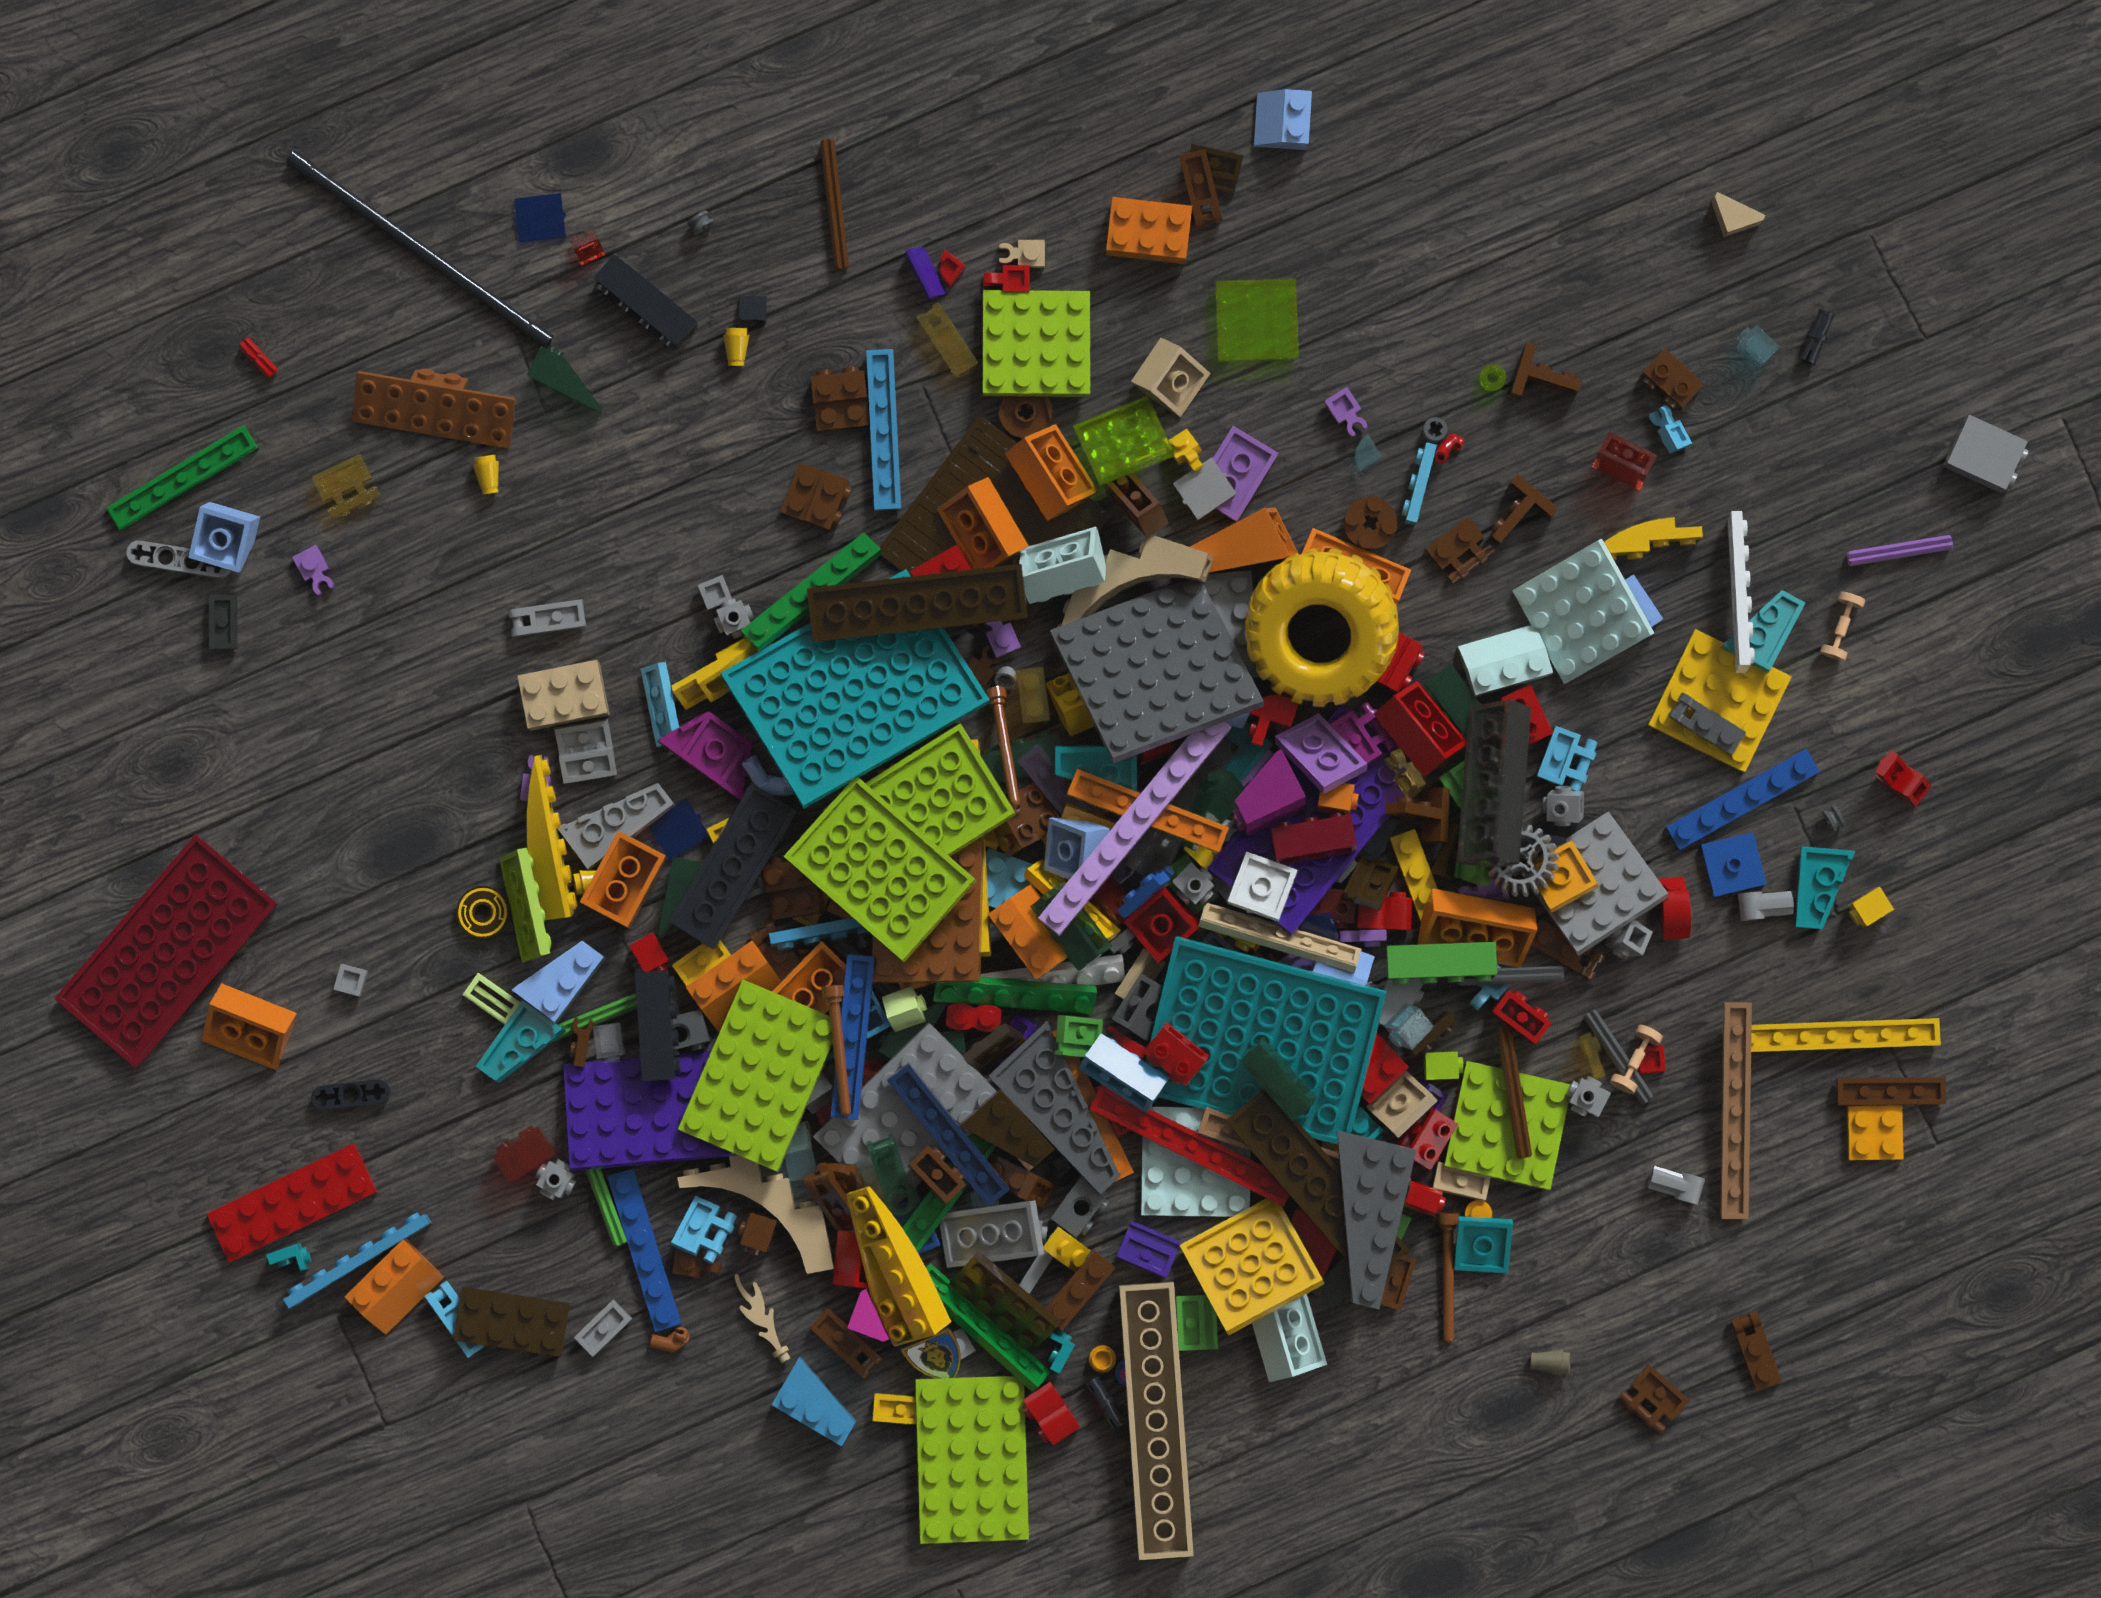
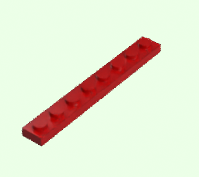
(1189, 1145)

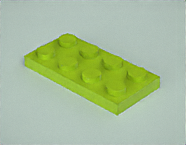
(524, 905)

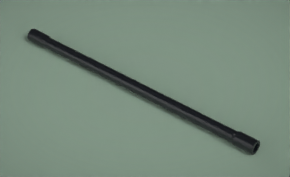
(309, 170)

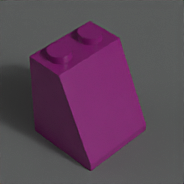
(1269, 797)

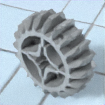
(1529, 853)

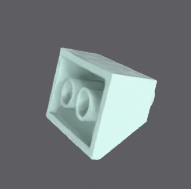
(1063, 565)
(1505, 660)
(1289, 1340)

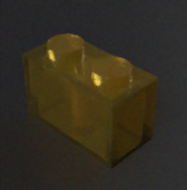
(1033, 696)

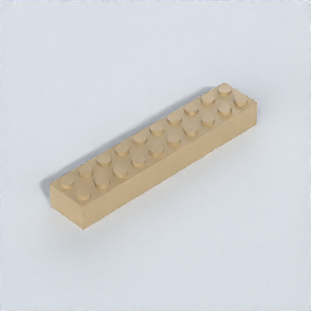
(1156, 1420)

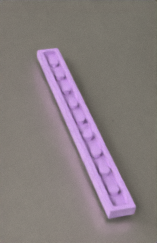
(1131, 827)

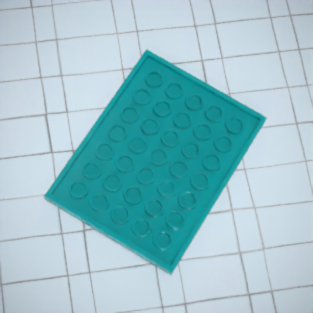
(850, 702)
(1309, 1018)

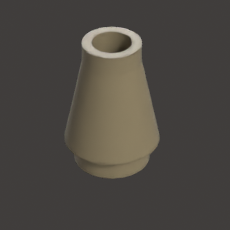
(1553, 1362)

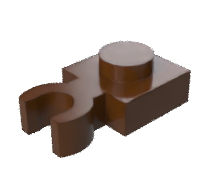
(981, 668)

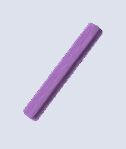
(1899, 550)

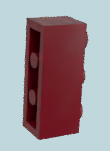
(1313, 838)

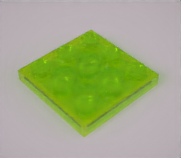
(1257, 320)
(1123, 440)

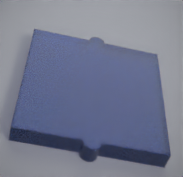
(540, 217)
(678, 829)

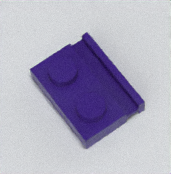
(1148, 1250)

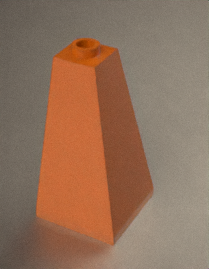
(1249, 542)

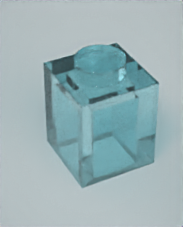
(1756, 346)
(1408, 1026)

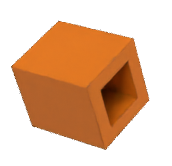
(1338, 800)

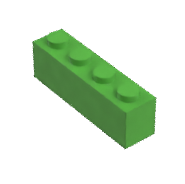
(1441, 961)

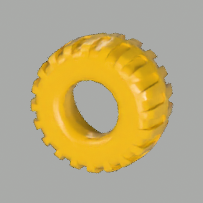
(1339, 584)

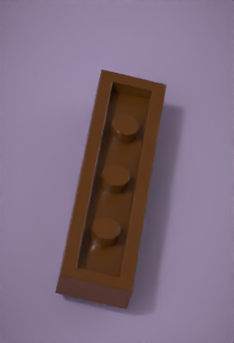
(1891, 1091)

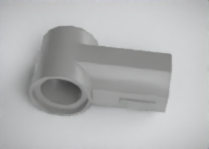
(1758, 905)
(1682, 1186)

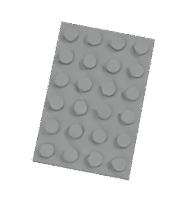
(884, 1112)

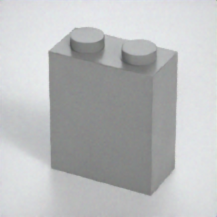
(1986, 454)

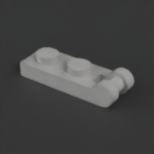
(548, 618)

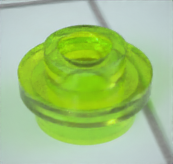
(1492, 369)

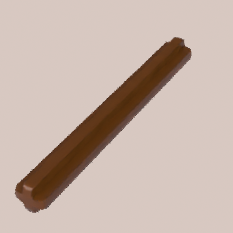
(834, 204)
(1514, 1092)

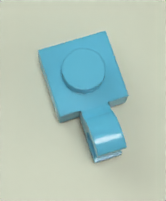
(1671, 431)
(1494, 991)

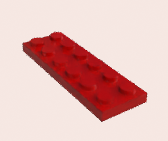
(292, 1202)

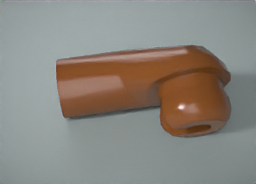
(672, 1342)

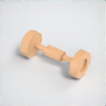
(1851, 601)
(1649, 1036)

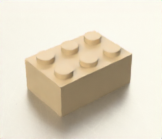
(563, 695)

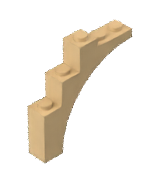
(1157, 561)
(804, 1224)

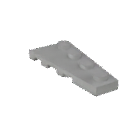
(594, 832)

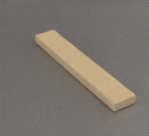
(1273, 936)

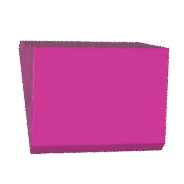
(866, 1318)

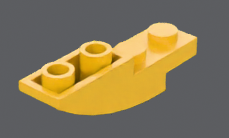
(1636, 539)
(708, 680)

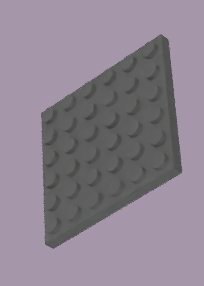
(1156, 669)

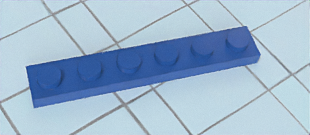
(1742, 799)
(855, 1028)
(644, 1250)

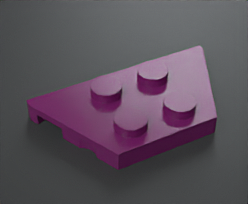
(712, 750)

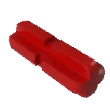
(261, 361)

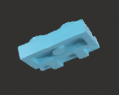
(1559, 755)
(696, 1226)

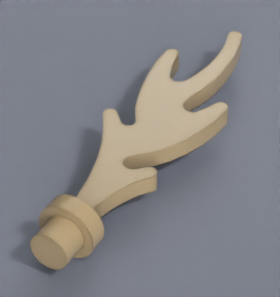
(758, 1317)

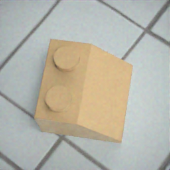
(1170, 376)

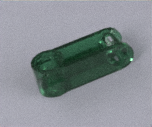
(892, 1174)

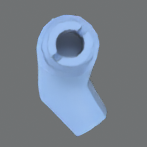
(773, 785)

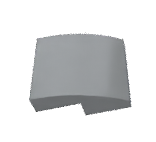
(585, 751)

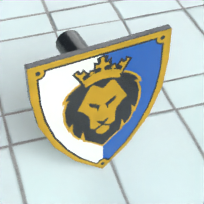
(935, 1355)

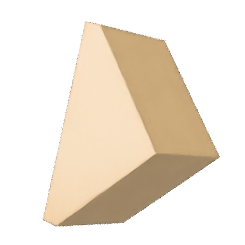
(1734, 216)

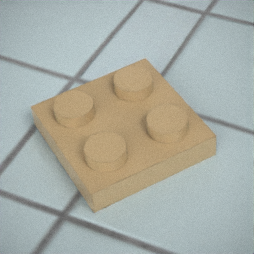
(1401, 1104)

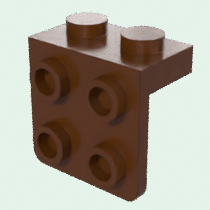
(1029, 823)

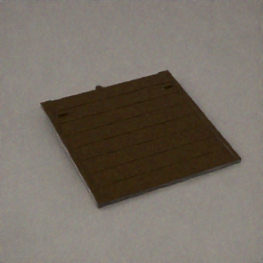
(981, 455)

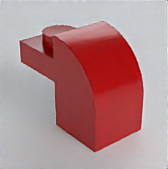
(1276, 710)
(1902, 779)
(1675, 910)

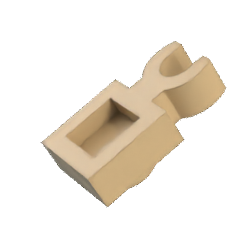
(1028, 253)

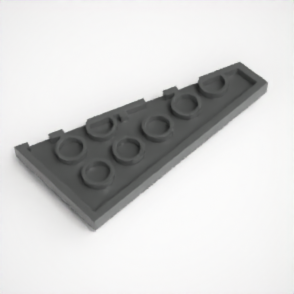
(1054, 1104)
(1373, 1198)

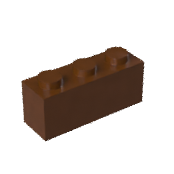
(1137, 503)
(1079, 1288)

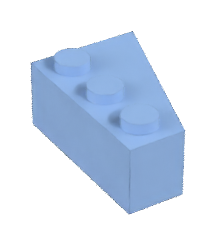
(561, 981)

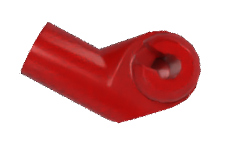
(1443, 450)

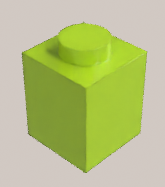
(1442, 1065)

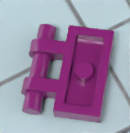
(1355, 734)

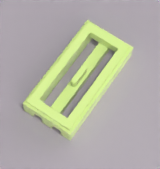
(473, 985)

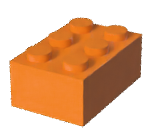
(1148, 230)

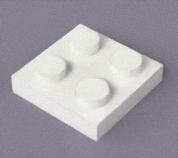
(1262, 886)

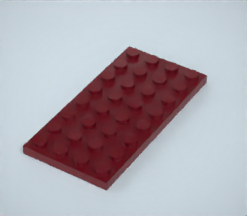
(166, 951)

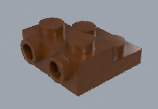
(840, 399)
(816, 497)
(791, 891)

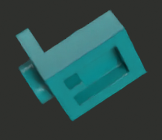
(1366, 1126)
(284, 1256)
(1059, 1356)

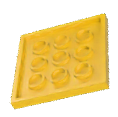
(1741, 698)
(1251, 1265)

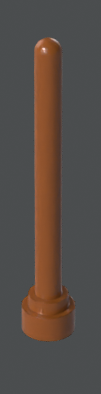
(997, 702)
(833, 996)
(1448, 1224)

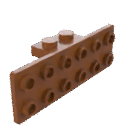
(434, 406)

